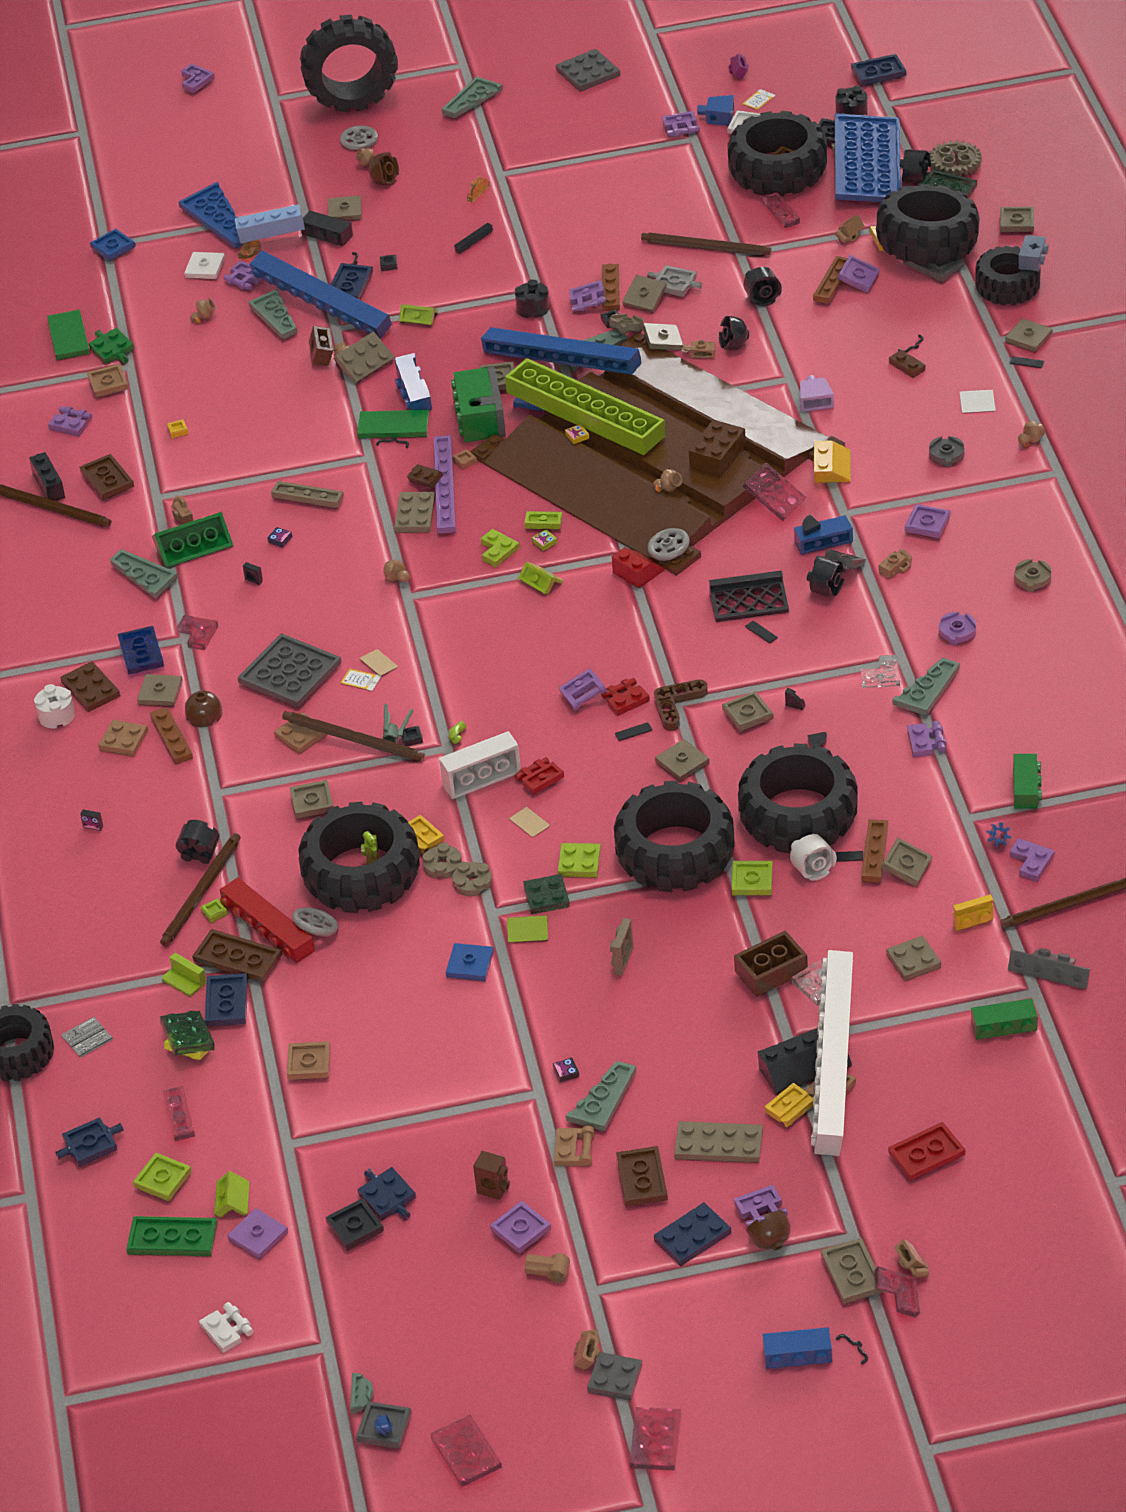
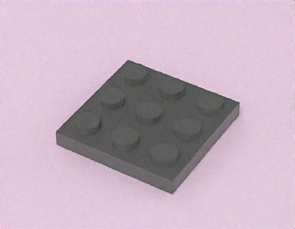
(587, 70)

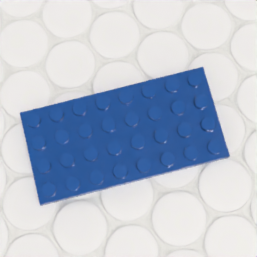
(866, 157)

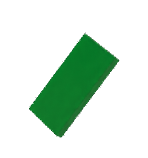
(68, 334)
(393, 424)
(172, 1236)

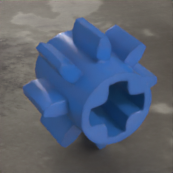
(1004, 835)

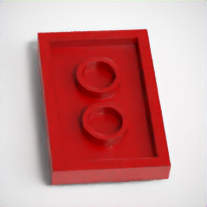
(926, 1151)

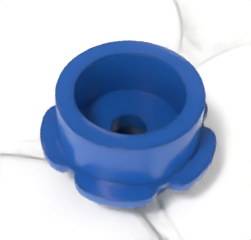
(383, 1424)

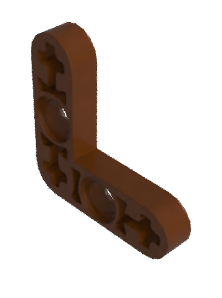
(664, 699)

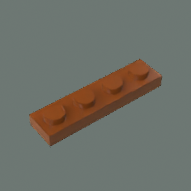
(610, 282)
(830, 283)
(171, 735)
(874, 850)

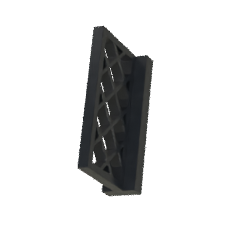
(747, 584)

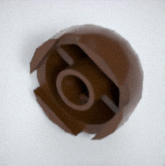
(384, 169)
(203, 708)
(771, 1231)

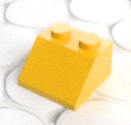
(831, 462)

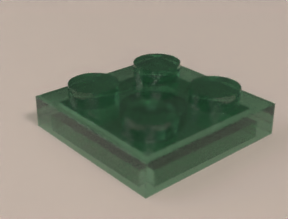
(546, 894)

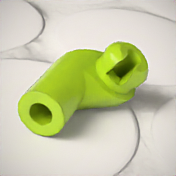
(454, 732)

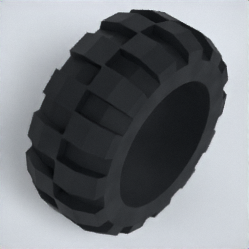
(357, 92)
(777, 173)
(927, 224)
(790, 770)
(674, 865)
(361, 885)

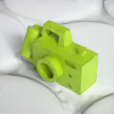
(370, 848)

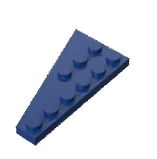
(214, 212)

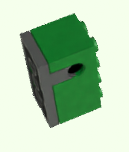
(478, 404)

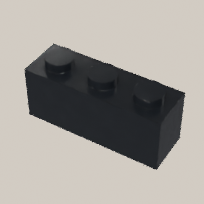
(327, 228)
(47, 476)

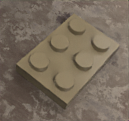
(364, 357)
(414, 512)
(851, 1270)

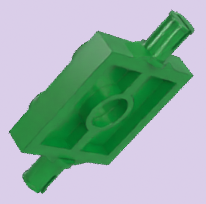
(111, 346)

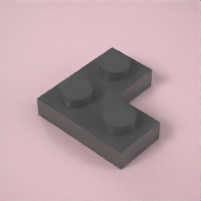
(849, 560)

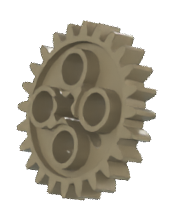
(966, 156)

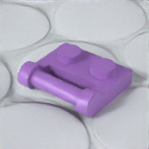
(580, 685)

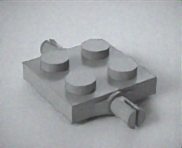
(677, 280)

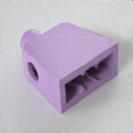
(815, 394)

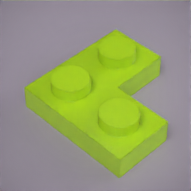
(500, 547)

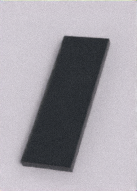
(1026, 362)
(761, 631)
(633, 731)
(849, 856)

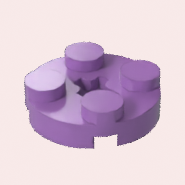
(965, 631)

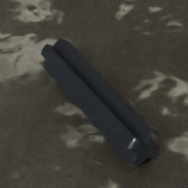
(473, 237)

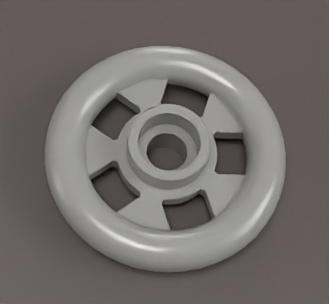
(358, 137)
(668, 545)
(315, 921)

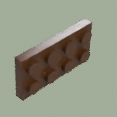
(237, 955)

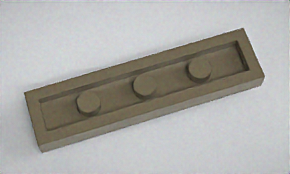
(307, 494)

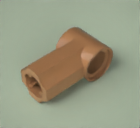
(553, 1267)

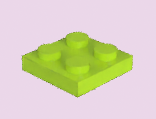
(579, 859)
(752, 877)
(162, 1176)

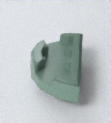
(361, 1393)

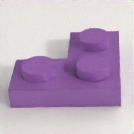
(196, 77)
(1035, 858)

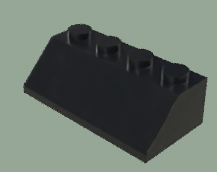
(791, 1061)

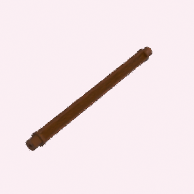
(706, 244)
(54, 506)
(350, 735)
(200, 889)
(1063, 903)

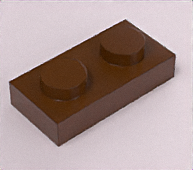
(907, 363)
(424, 476)

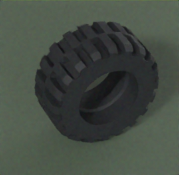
(1000, 278)
(31, 1054)

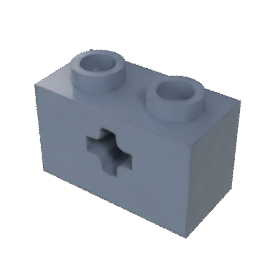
(1033, 253)

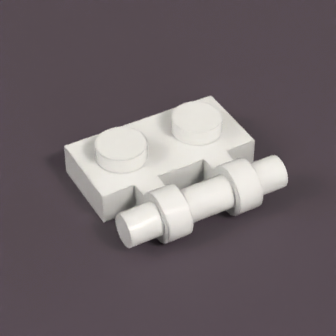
(220, 1330)

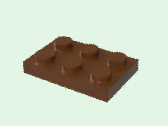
(106, 476)
(90, 686)
(641, 1176)

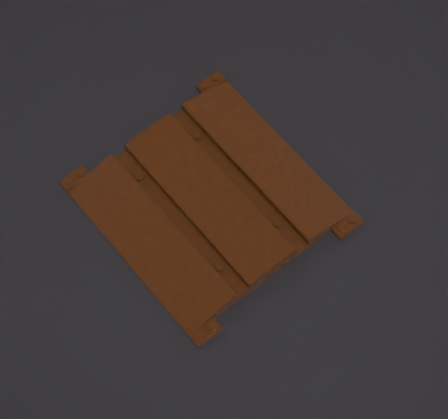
(614, 485)

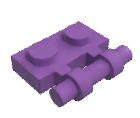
(680, 120)
(243, 271)
(587, 292)
(67, 424)
(920, 739)
(757, 1202)

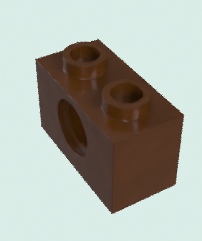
(321, 345)
(491, 1175)

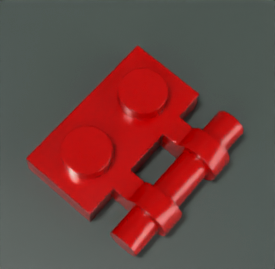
(627, 700)
(539, 775)

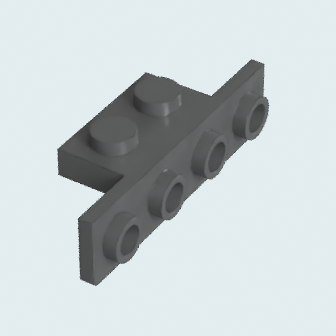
(1049, 966)

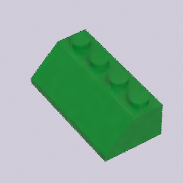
(192, 539)

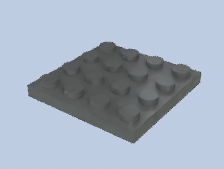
(289, 670)

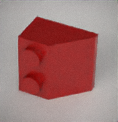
(634, 567)

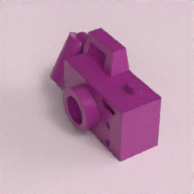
(738, 66)

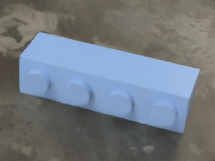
(269, 223)

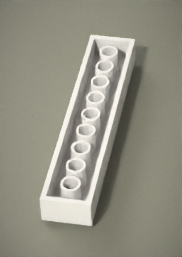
(832, 1053)

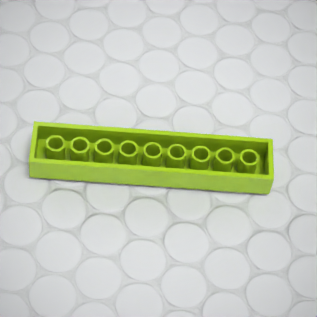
(585, 406)

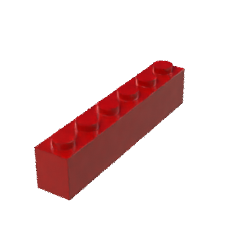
(266, 920)

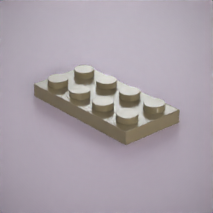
(718, 1142)

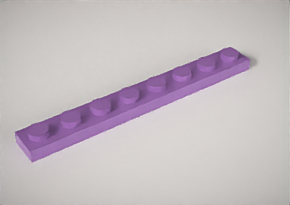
(445, 486)

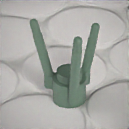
(391, 731)

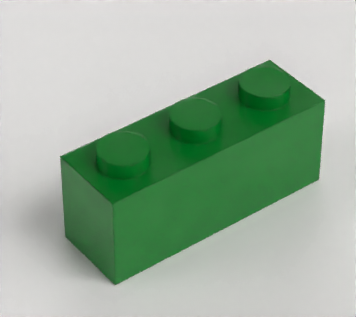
(1026, 781)
(1004, 1018)

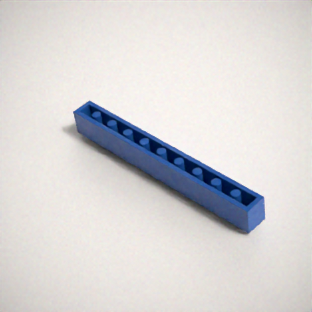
(320, 294)
(561, 350)

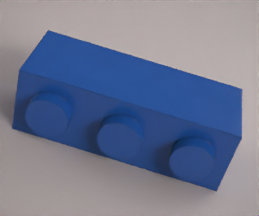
(832, 533)
(797, 1348)

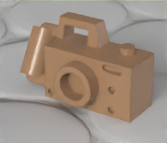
(849, 229)
(700, 349)
(181, 511)
(895, 563)
(911, 1260)
(586, 1349)

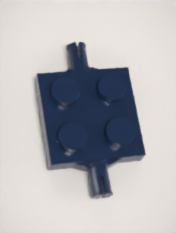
(89, 1141)
(387, 1193)

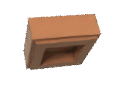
(464, 459)

